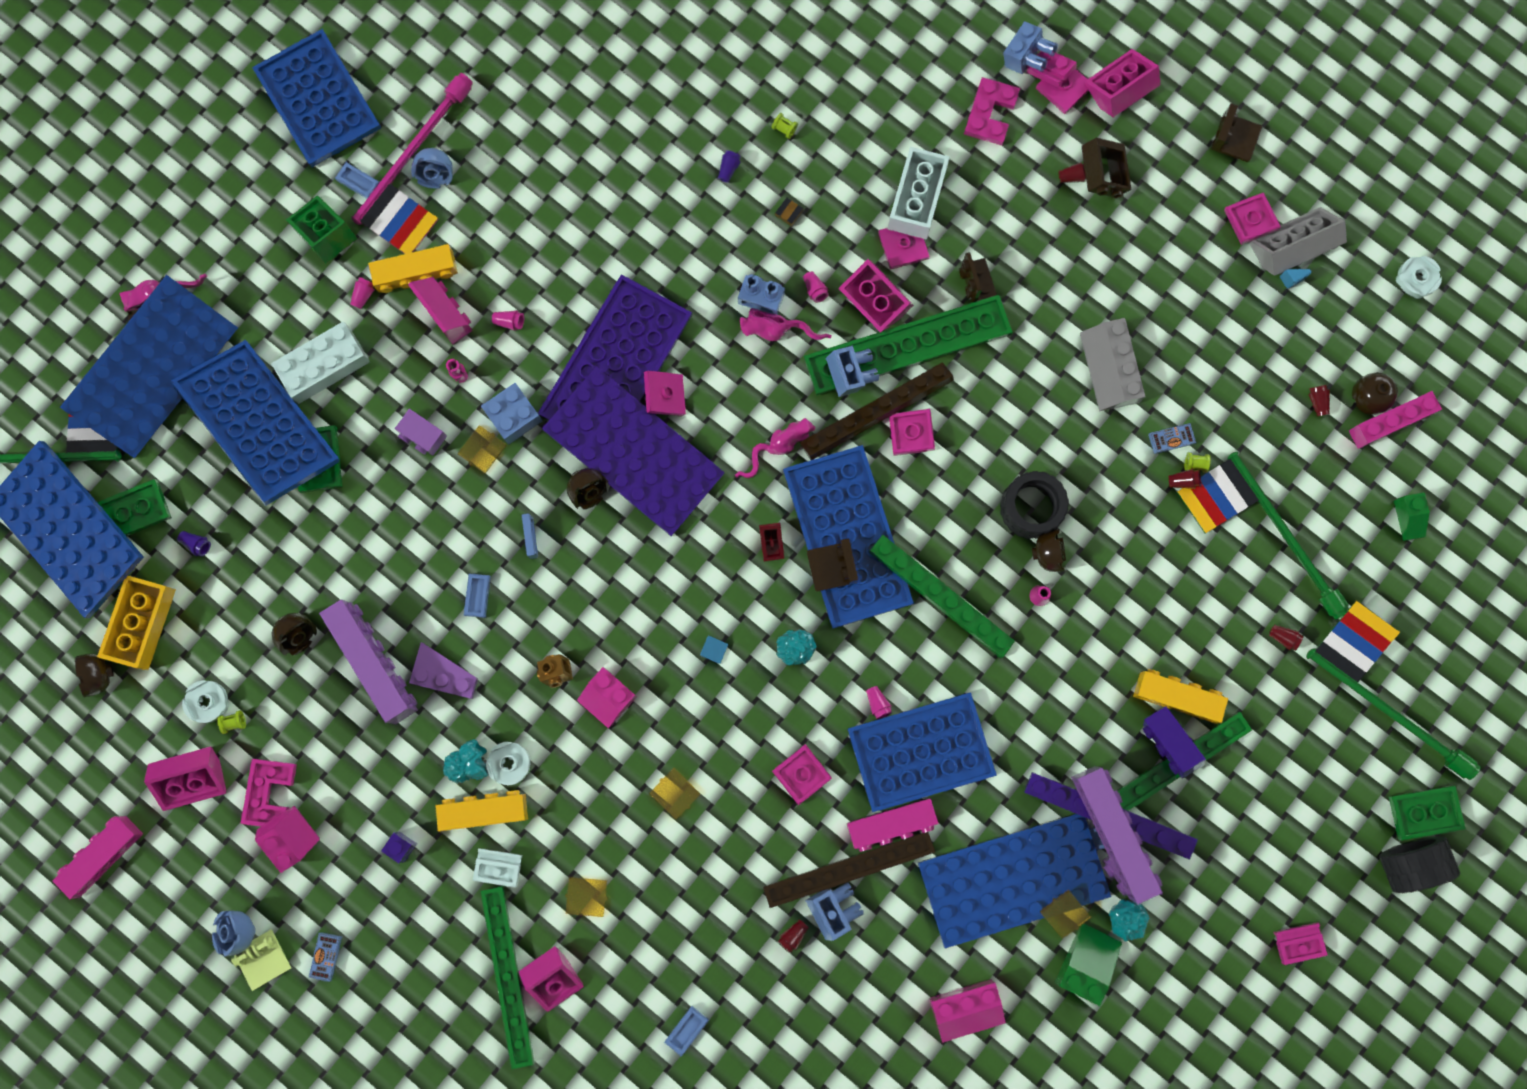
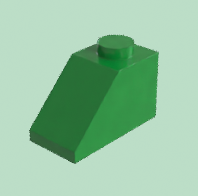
(1412, 515)

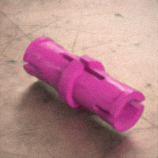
(457, 369)

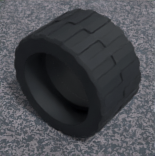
(1051, 487)
(1419, 865)

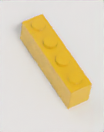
(414, 266)
(1181, 697)
(482, 811)

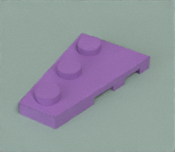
(441, 674)

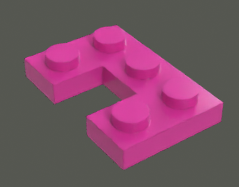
(979, 121)
(260, 780)

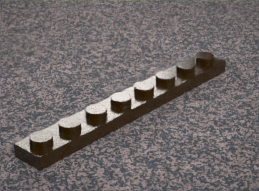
(877, 411)
(848, 869)

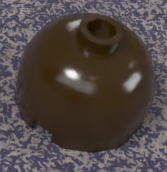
(1375, 393)
(586, 488)
(1050, 551)
(293, 633)
(93, 674)

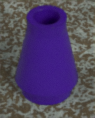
(729, 164)
(194, 543)

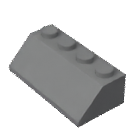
(1299, 240)
(1112, 365)

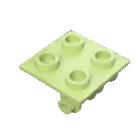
(262, 960)

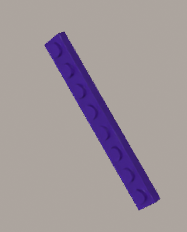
(1147, 829)

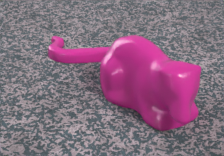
(135, 298)
(772, 326)
(781, 443)

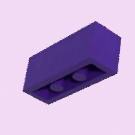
(1173, 743)

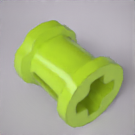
(784, 125)
(1197, 462)
(231, 722)

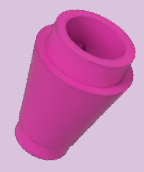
(816, 289)
(362, 291)
(509, 319)
(1036, 597)
(878, 703)

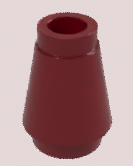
(1074, 173)
(1320, 399)
(1187, 479)
(1287, 637)
(793, 936)

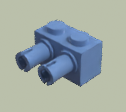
(1024, 47)
(761, 294)
(846, 370)
(828, 914)

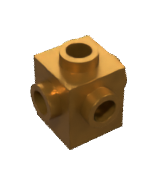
(554, 670)

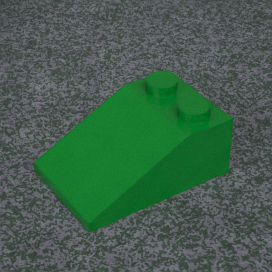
(321, 229)
(1089, 964)

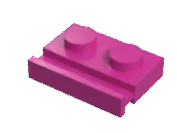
(1056, 70)
(1300, 943)

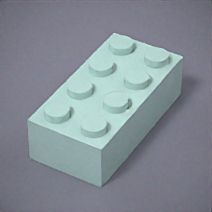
(918, 193)
(320, 362)

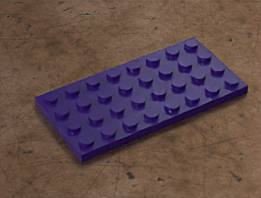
(624, 340)
(633, 451)

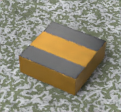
(789, 211)

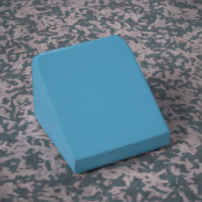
(1294, 276)
(714, 649)

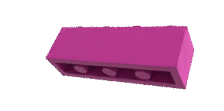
(1395, 419)
(892, 823)
(97, 857)

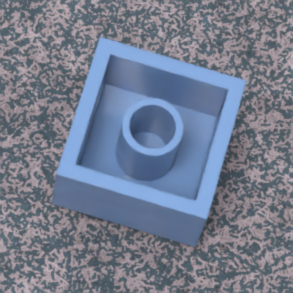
(511, 413)

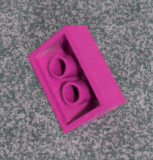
(1123, 82)
(875, 296)
(442, 308)
(185, 778)
(967, 1010)

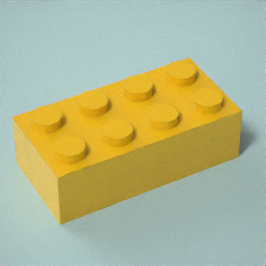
(136, 623)

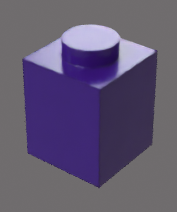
(399, 847)

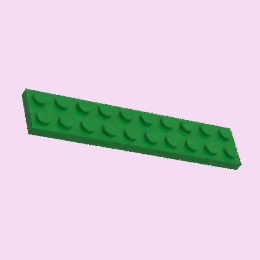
(919, 341)

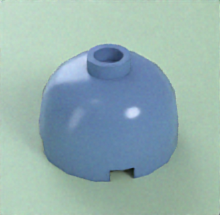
(432, 168)
(232, 933)

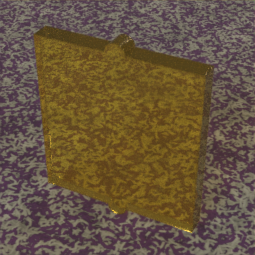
(482, 449)
(674, 793)
(586, 897)
(1065, 914)

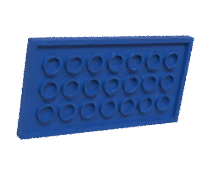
(131, 383)
(255, 422)
(837, 502)
(66, 530)
(1012, 879)

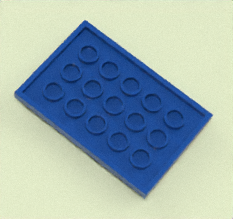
(316, 98)
(921, 752)

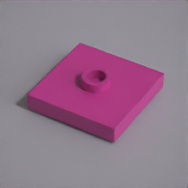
(1068, 94)
(1252, 218)
(902, 248)
(664, 393)
(912, 432)
(802, 774)

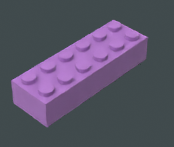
(369, 661)
(1117, 835)

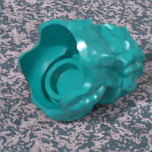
(795, 647)
(466, 763)
(1128, 920)

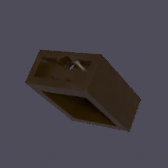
(1117, 164)

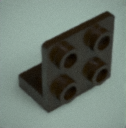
(1236, 135)
(977, 278)
(832, 566)

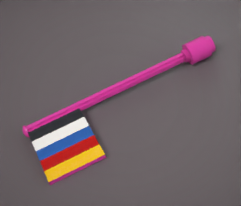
(391, 211)

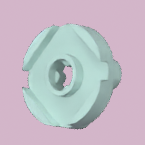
(1411, 285)
(194, 697)
(497, 758)

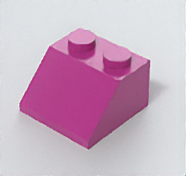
(606, 697)
(286, 839)
(550, 979)

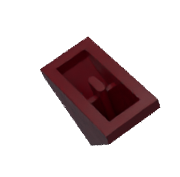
(771, 541)

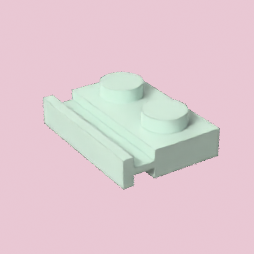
(497, 867)

